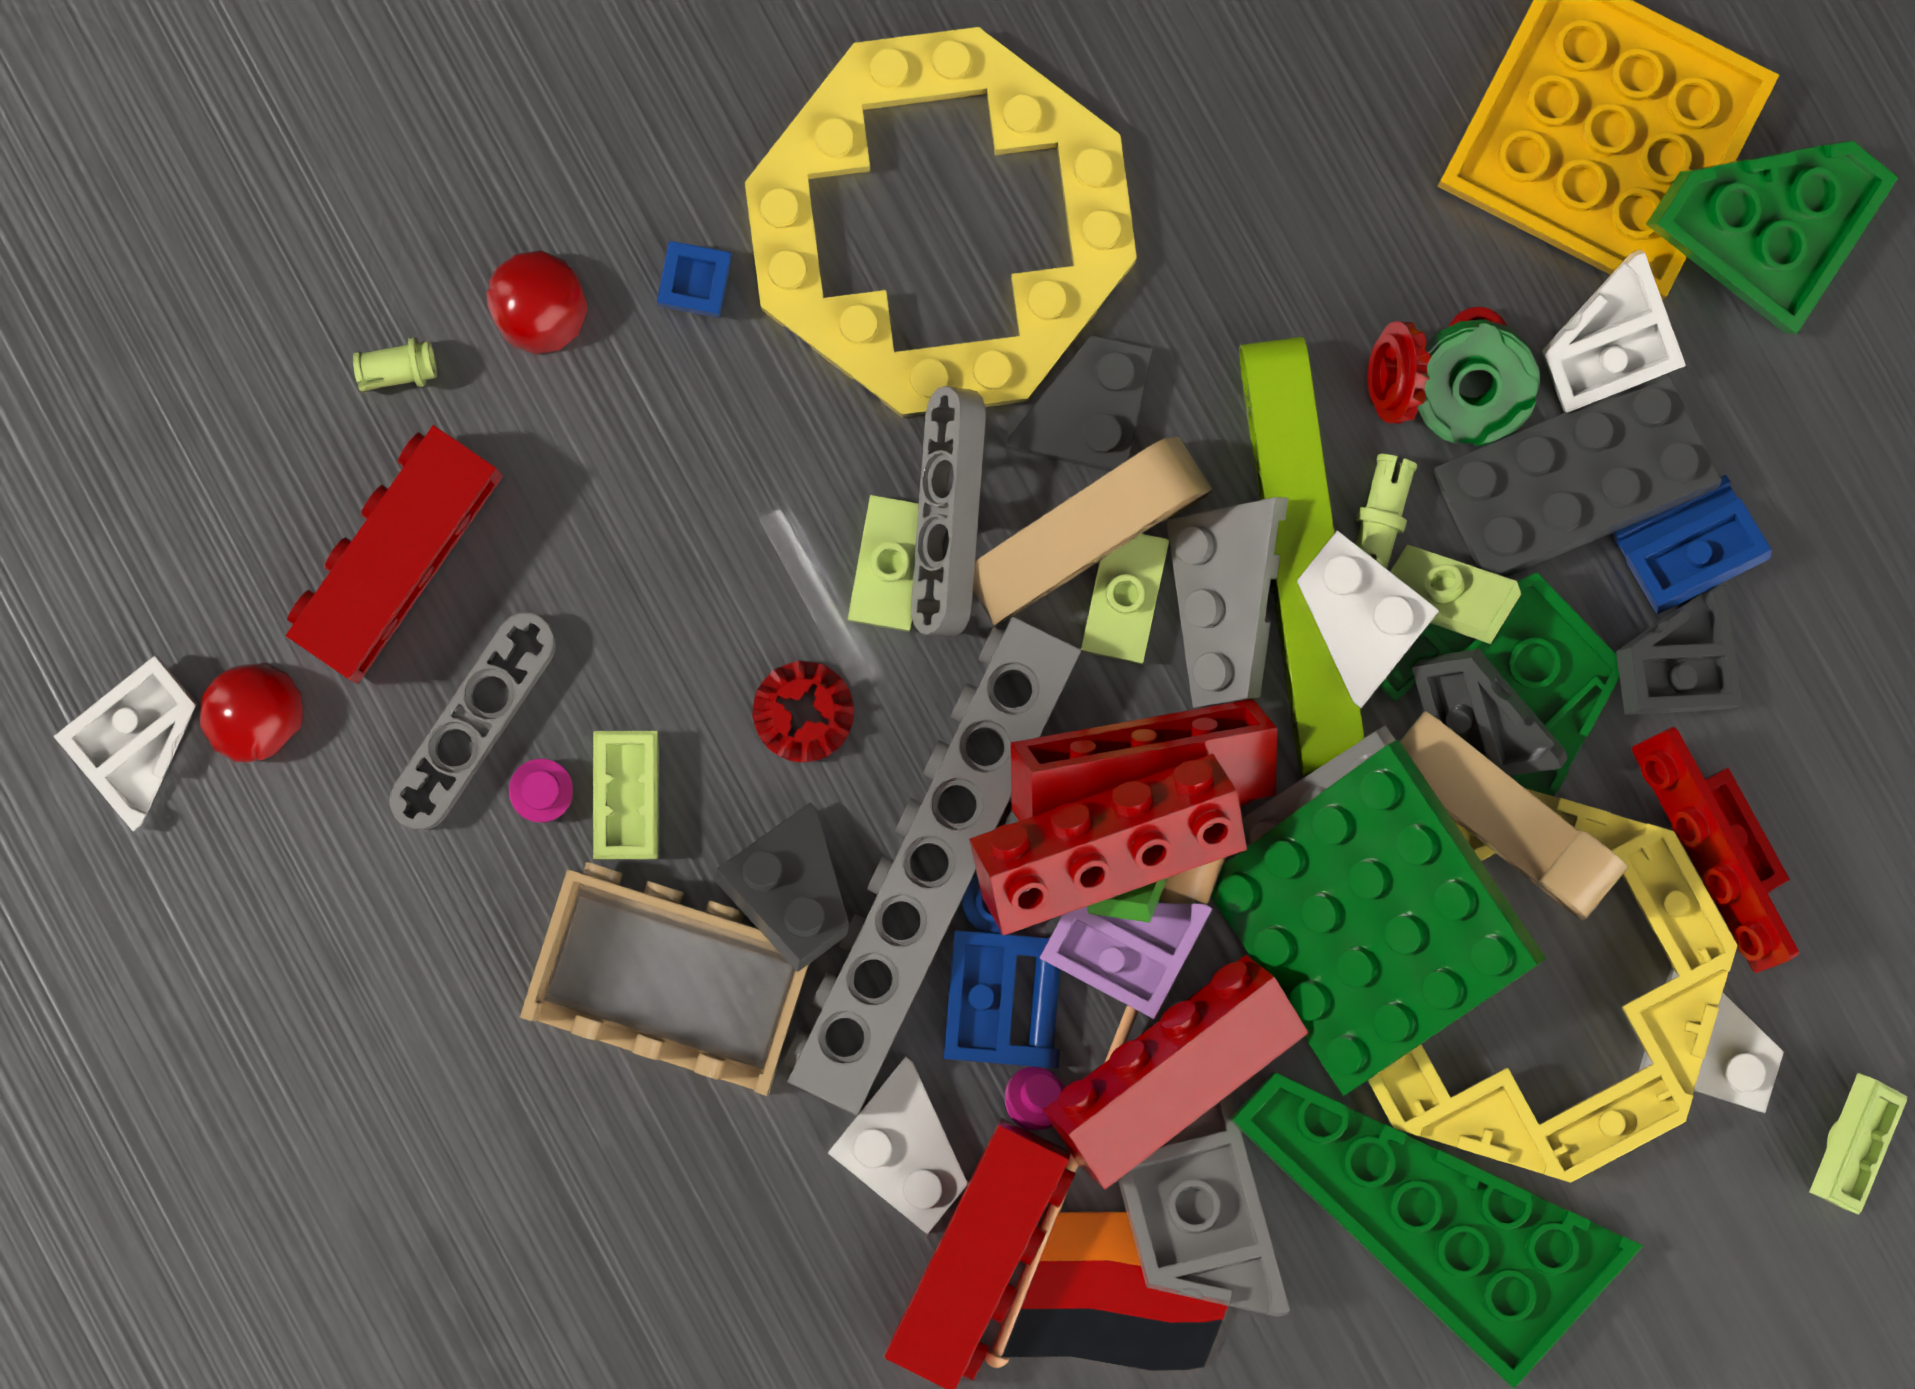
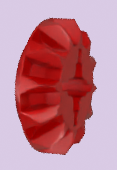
(1398, 372)
(813, 740)

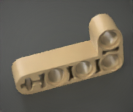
(1088, 528)
(1511, 820)

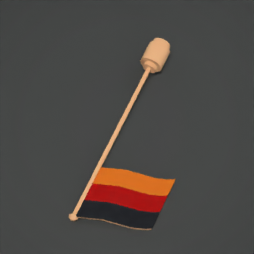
(1087, 1282)

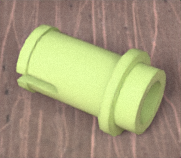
(395, 366)

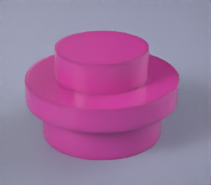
(541, 790)
(1029, 1094)

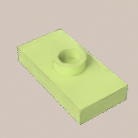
(886, 565)
(1466, 596)
(1125, 600)
(625, 795)
(1858, 1144)

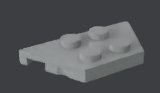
(1203, 1219)

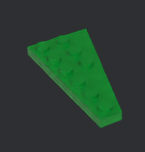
(1465, 1243)

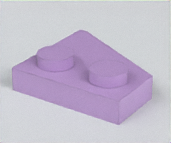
(1126, 956)

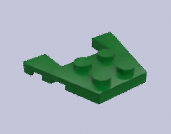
(1546, 658)

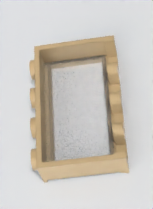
(664, 979)

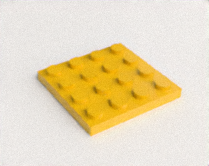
(1597, 124)

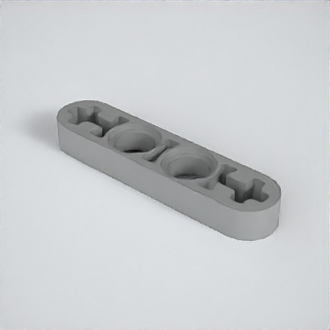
(951, 438)
(480, 726)

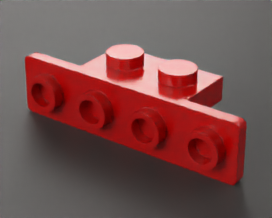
(1723, 845)

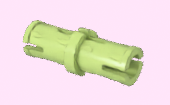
(1384, 508)

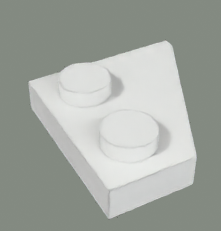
(1613, 339)
(1362, 614)
(131, 738)
(1738, 1060)
(903, 1150)

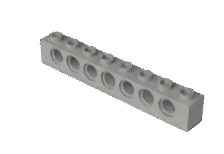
(848, 1079)

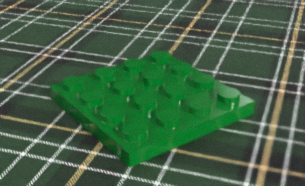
(1374, 917)

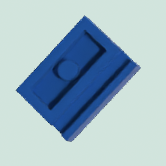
(1692, 547)

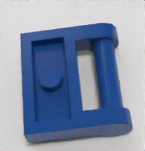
(983, 1001)

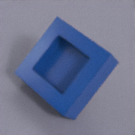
(694, 279)

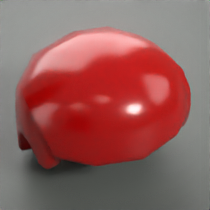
(536, 302)
(250, 712)

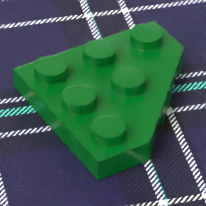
(1775, 223)

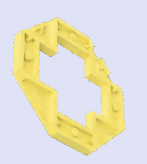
(1024, 116)
(1669, 1022)

